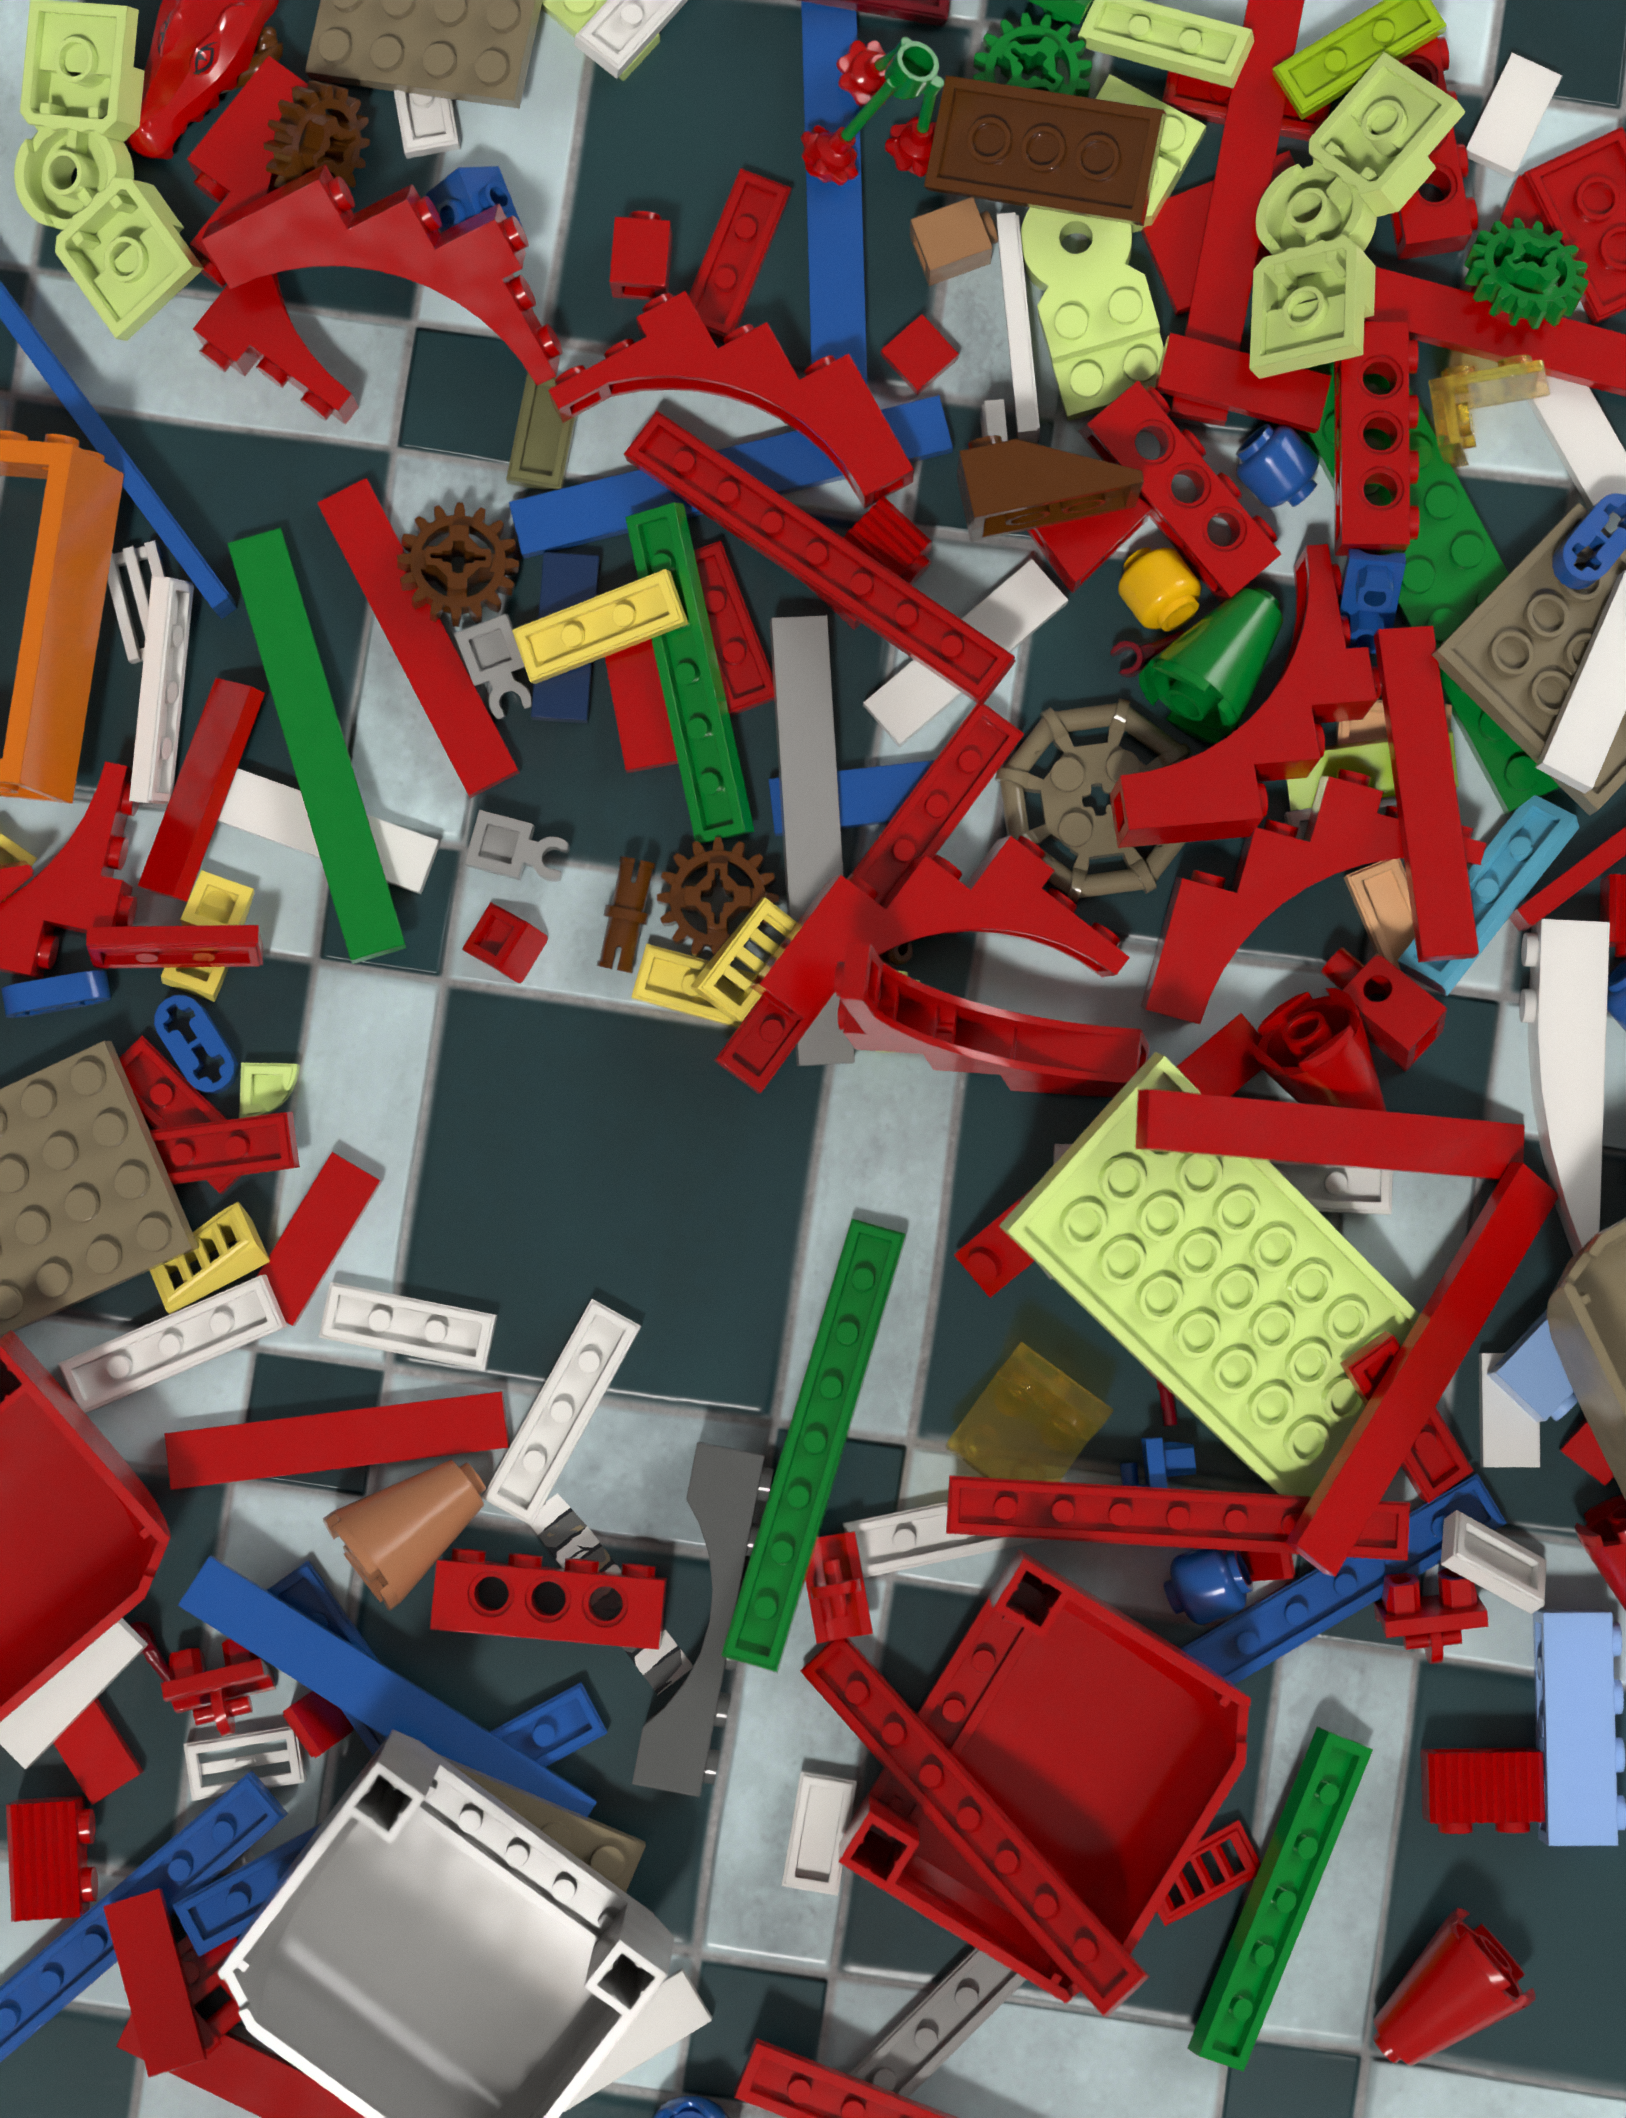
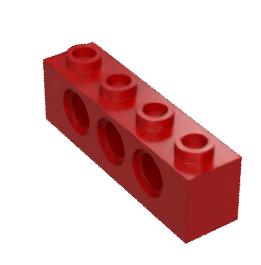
(1447, 225)
(1356, 409)
(1185, 525)
(460, 1609)

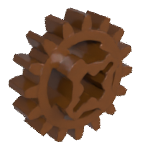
(312, 138)
(436, 562)
(691, 897)

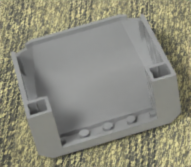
(443, 1952)

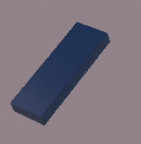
(564, 583)

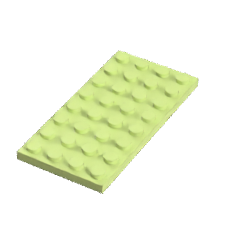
(1214, 1285)

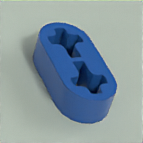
(1589, 533)
(56, 994)
(185, 1052)

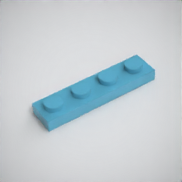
(1501, 882)

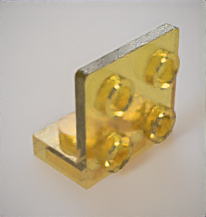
(1466, 389)
(1028, 1421)

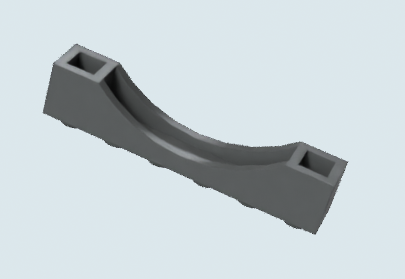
(677, 1738)

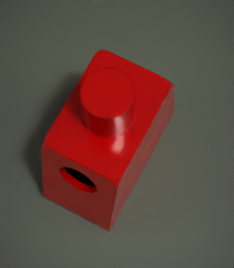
(1085, 544)
(1403, 1022)

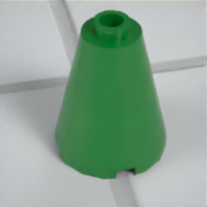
(1215, 665)

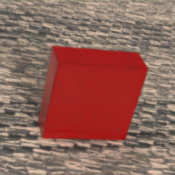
(919, 354)

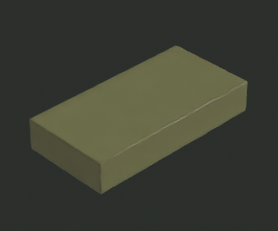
(540, 441)

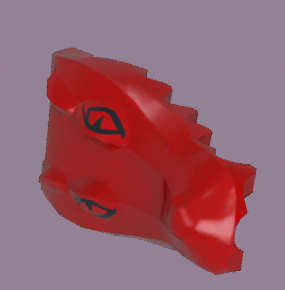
(191, 60)

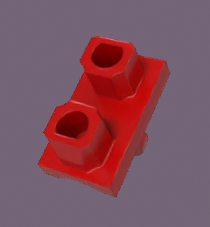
(837, 1589)
(1432, 1619)
(219, 1692)

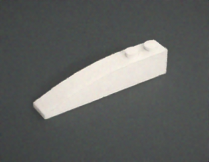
(1568, 1061)

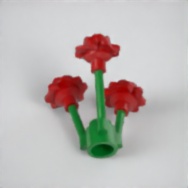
(871, 80)

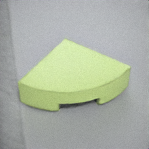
(265, 1087)

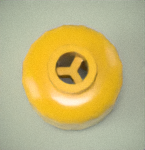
(1159, 588)

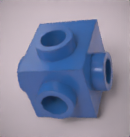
(470, 192)

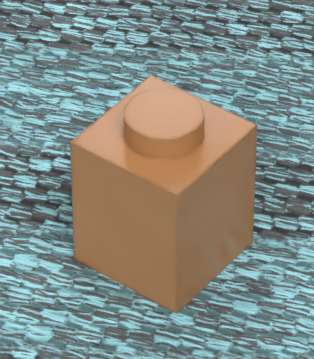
(953, 240)

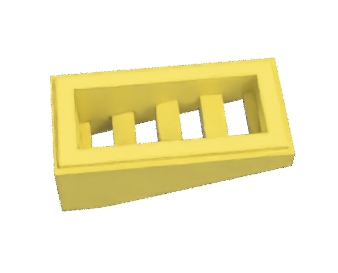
(734, 947)
(234, 1262)

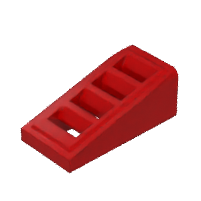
(1192, 1901)

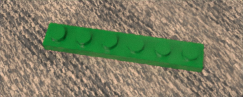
(692, 681)
(1279, 1899)

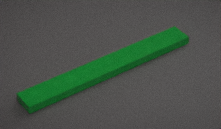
(316, 746)
(814, 1446)

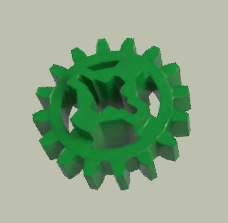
(1042, 56)
(1526, 273)

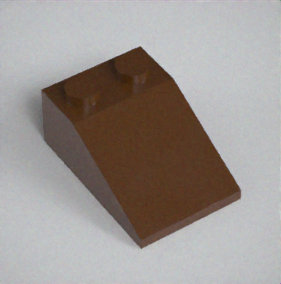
(1033, 486)

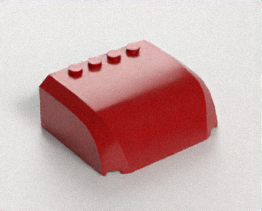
(73, 1529)
(1091, 1746)

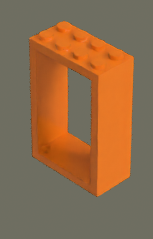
(60, 612)

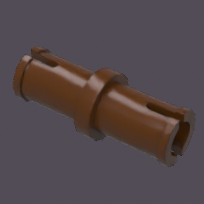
(626, 914)

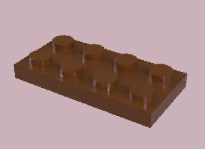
(1045, 150)

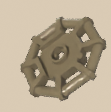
(1072, 780)

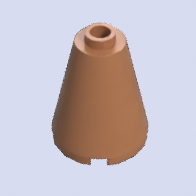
(406, 1527)

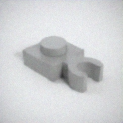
(493, 657)
(506, 846)

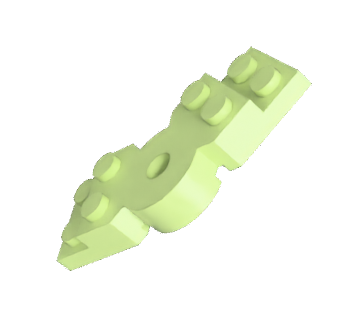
(85, 103)
(1323, 216)
(1095, 305)

